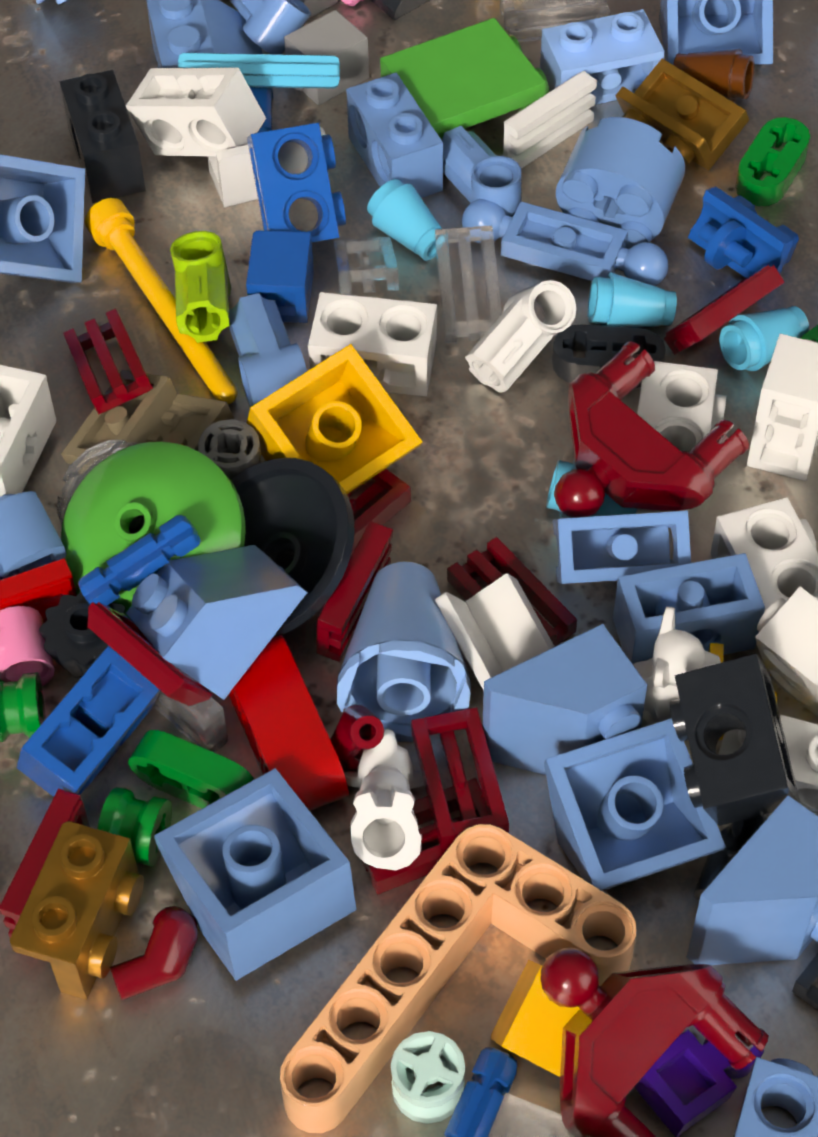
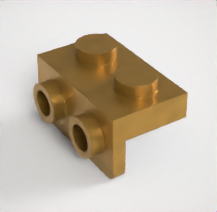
(685, 113)
(79, 906)

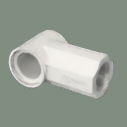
(520, 335)

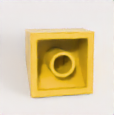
(335, 420)

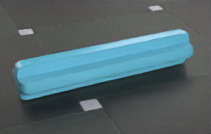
(272, 69)

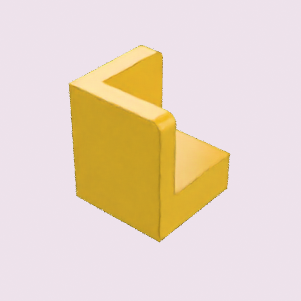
(532, 1022)

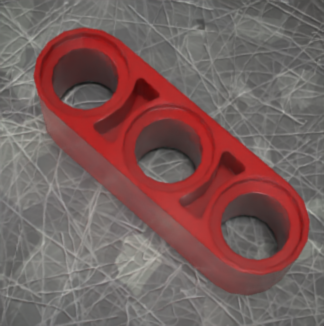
(287, 727)

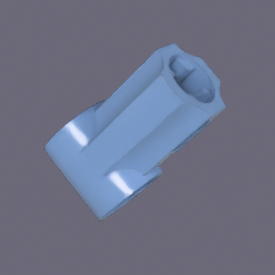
(272, 20)
(480, 172)
(263, 348)

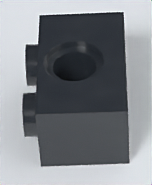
(103, 135)
(760, 771)

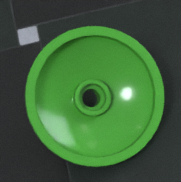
(151, 482)

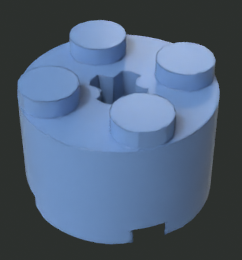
(621, 178)

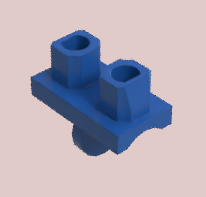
(739, 236)

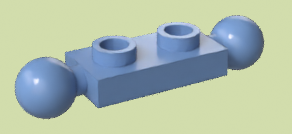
(567, 242)

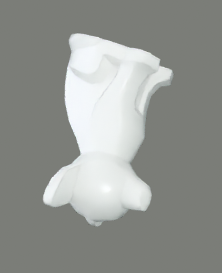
(673, 654)
(385, 825)

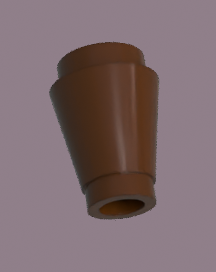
(722, 70)

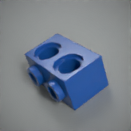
(279, 189)
(88, 725)

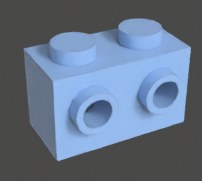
(611, 49)

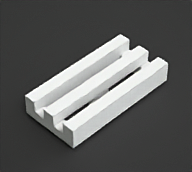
(550, 119)

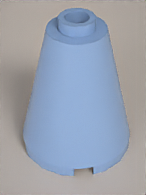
(403, 653)

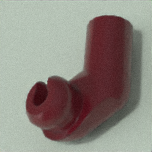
(354, 733)
(165, 955)

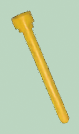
(113, 228)

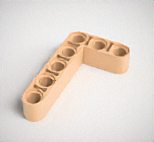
(437, 954)

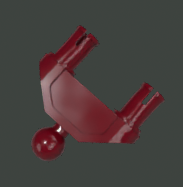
(626, 455)
(628, 1028)

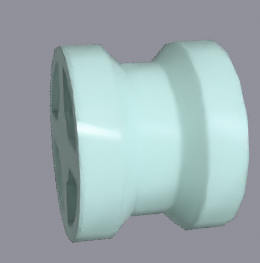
(429, 1059)

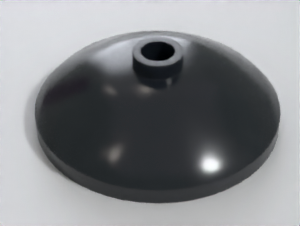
(302, 524)

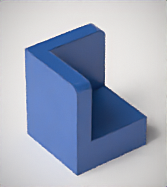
(282, 272)

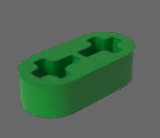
(763, 158)
(186, 769)

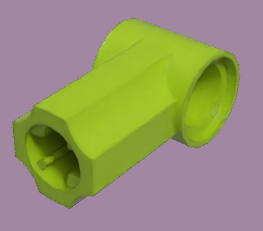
(201, 285)

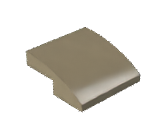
(151, 417)

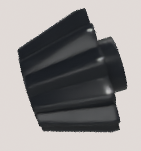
(68, 635)

